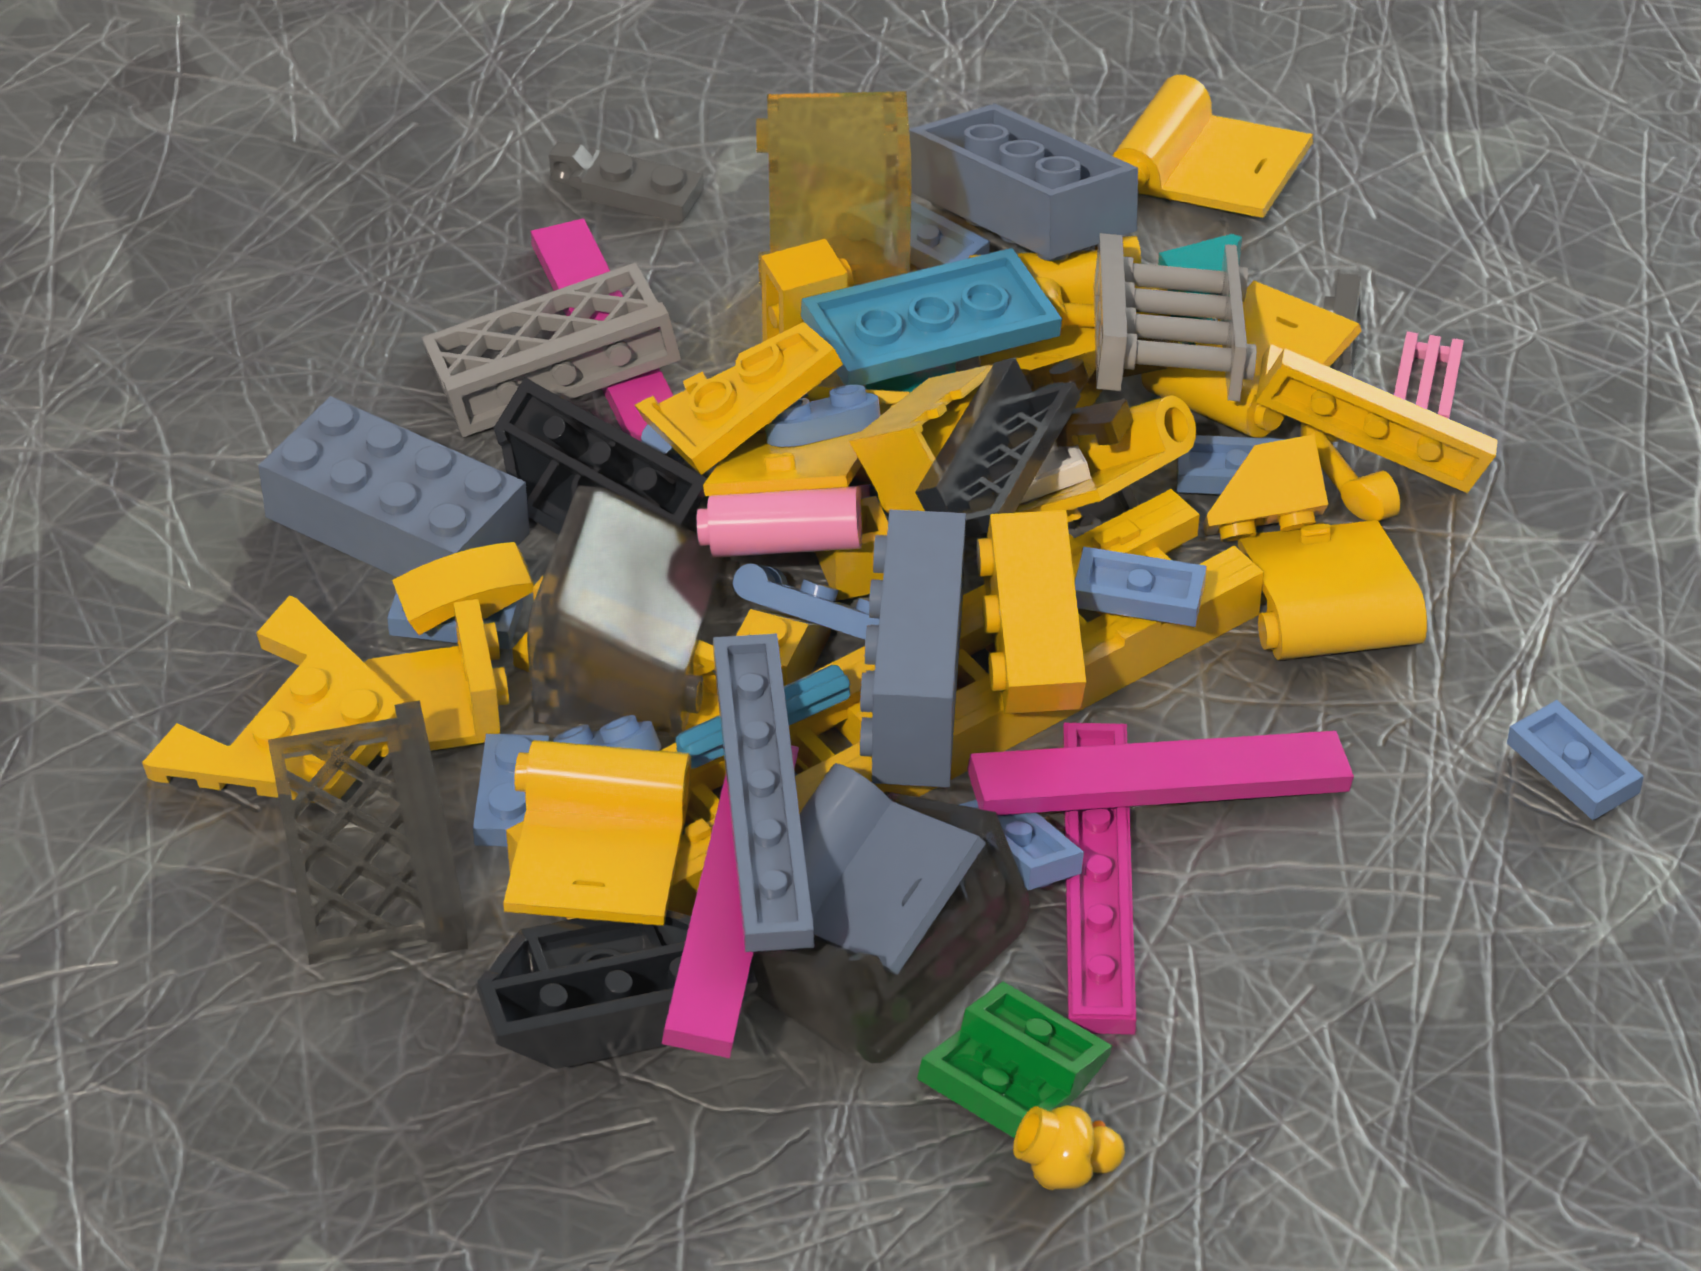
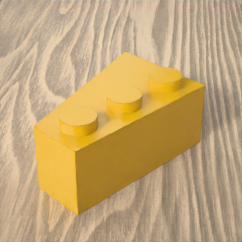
(910, 435)
(1032, 612)

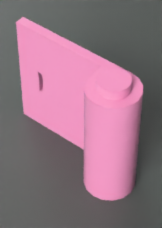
(782, 521)

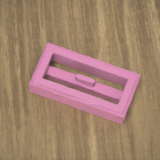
(1431, 353)

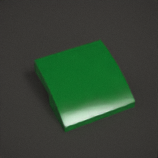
(1013, 1059)

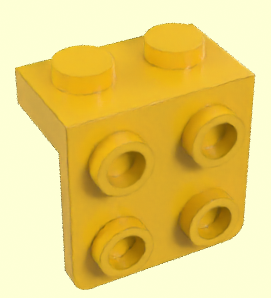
(454, 683)

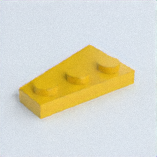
(735, 404)

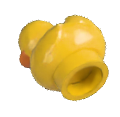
(1066, 1146)

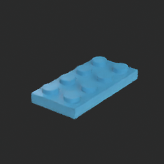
(932, 317)

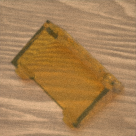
(840, 177)

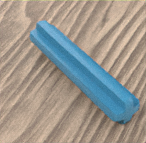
(802, 700)

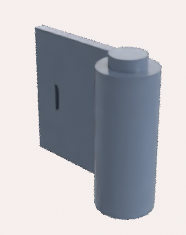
(877, 867)

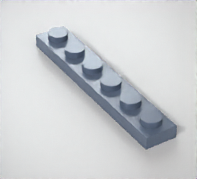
(762, 794)

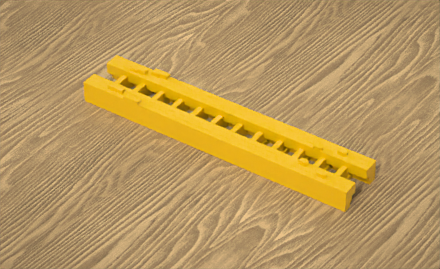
(1114, 655)

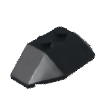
(565, 447)
(585, 988)

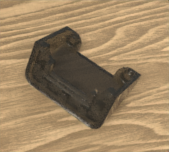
(622, 617)
(875, 1012)

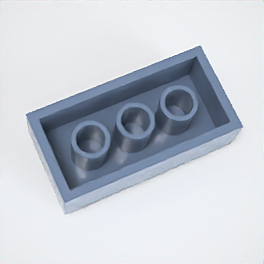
(1023, 181)
(387, 491)
(914, 648)

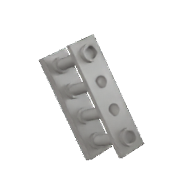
(1119, 325)

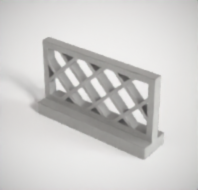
(574, 361)

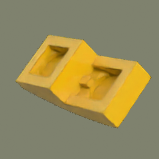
(487, 573)

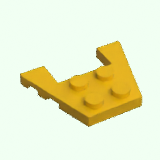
(323, 693)

